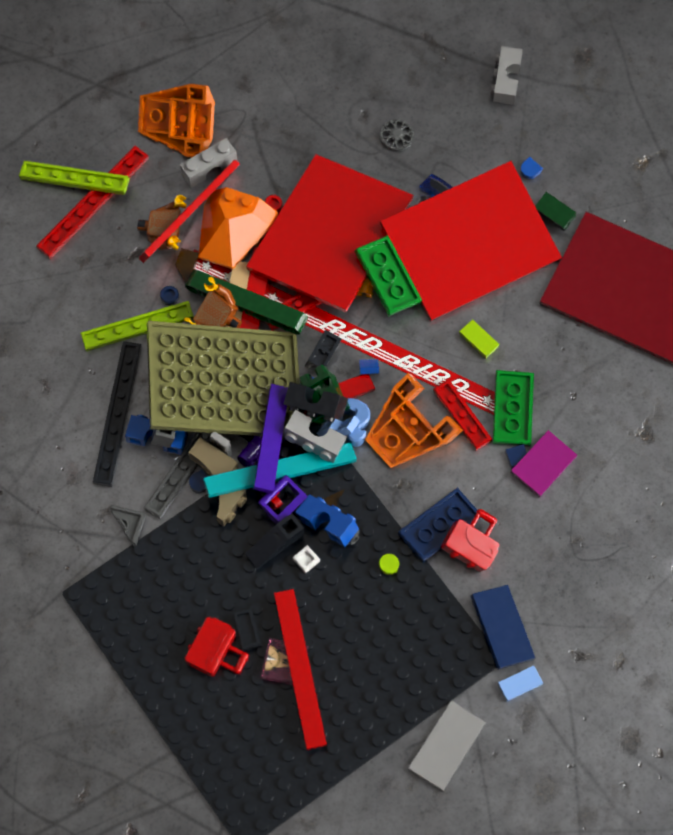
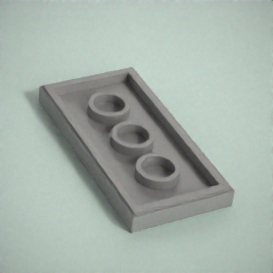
(447, 745)

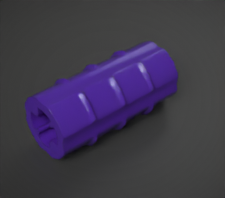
(250, 453)

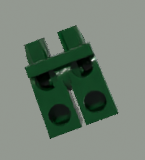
(323, 382)

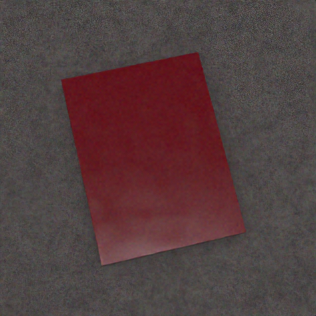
(616, 286)

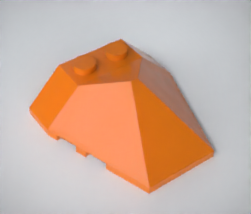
(179, 118)
(232, 226)

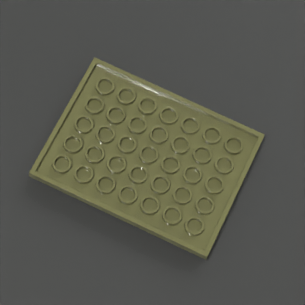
(216, 376)

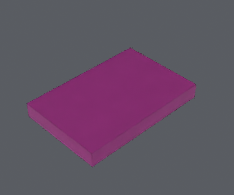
(543, 463)

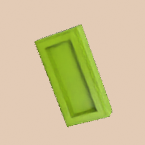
(479, 339)

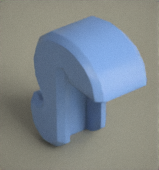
(362, 412)

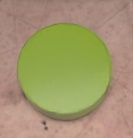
(389, 564)

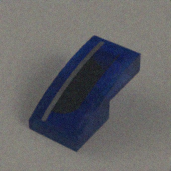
(434, 185)

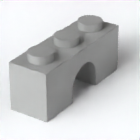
(509, 62)
(197, 167)
(325, 446)

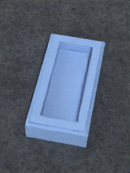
(520, 683)

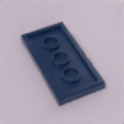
(429, 529)
(502, 627)

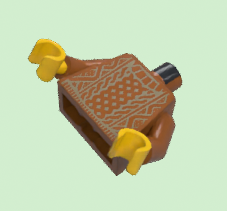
(160, 220)
(217, 308)

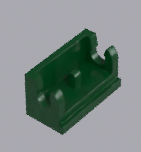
(556, 210)

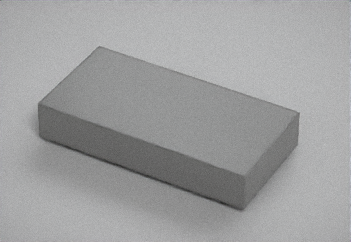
(221, 443)

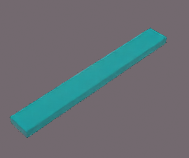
(290, 466)

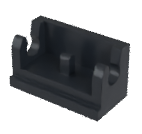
(323, 350)

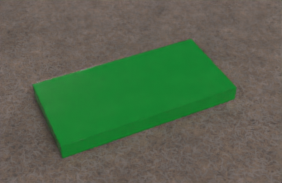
(388, 275)
(513, 408)

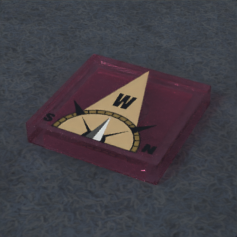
(276, 662)

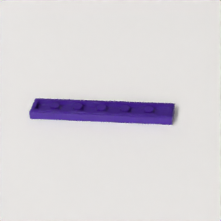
(271, 439)

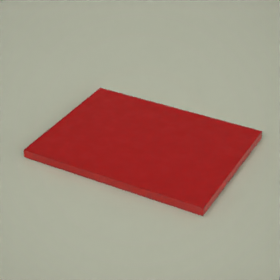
(321, 228)
(471, 240)

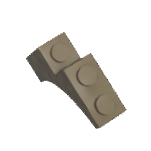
(215, 463)

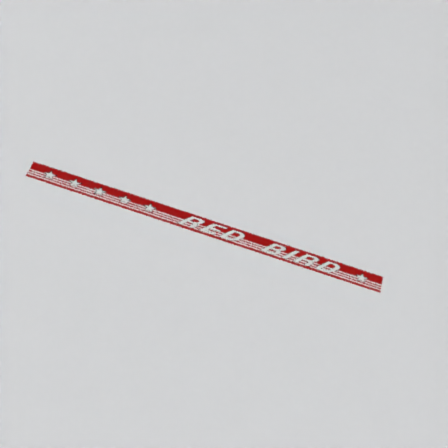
(374, 345)

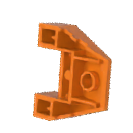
(402, 429)

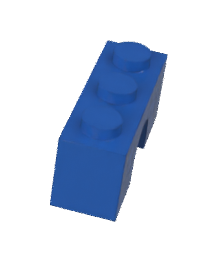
(139, 431)
(316, 511)

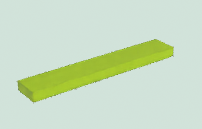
(74, 177)
(134, 326)

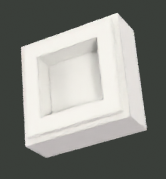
(306, 559)

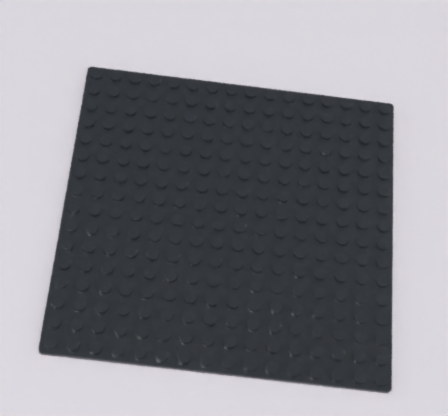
(378, 645)

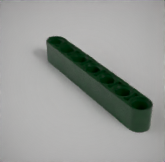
(252, 303)

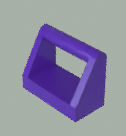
(301, 496)

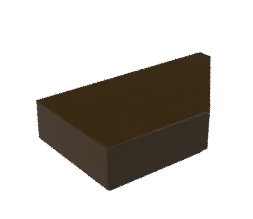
(186, 263)

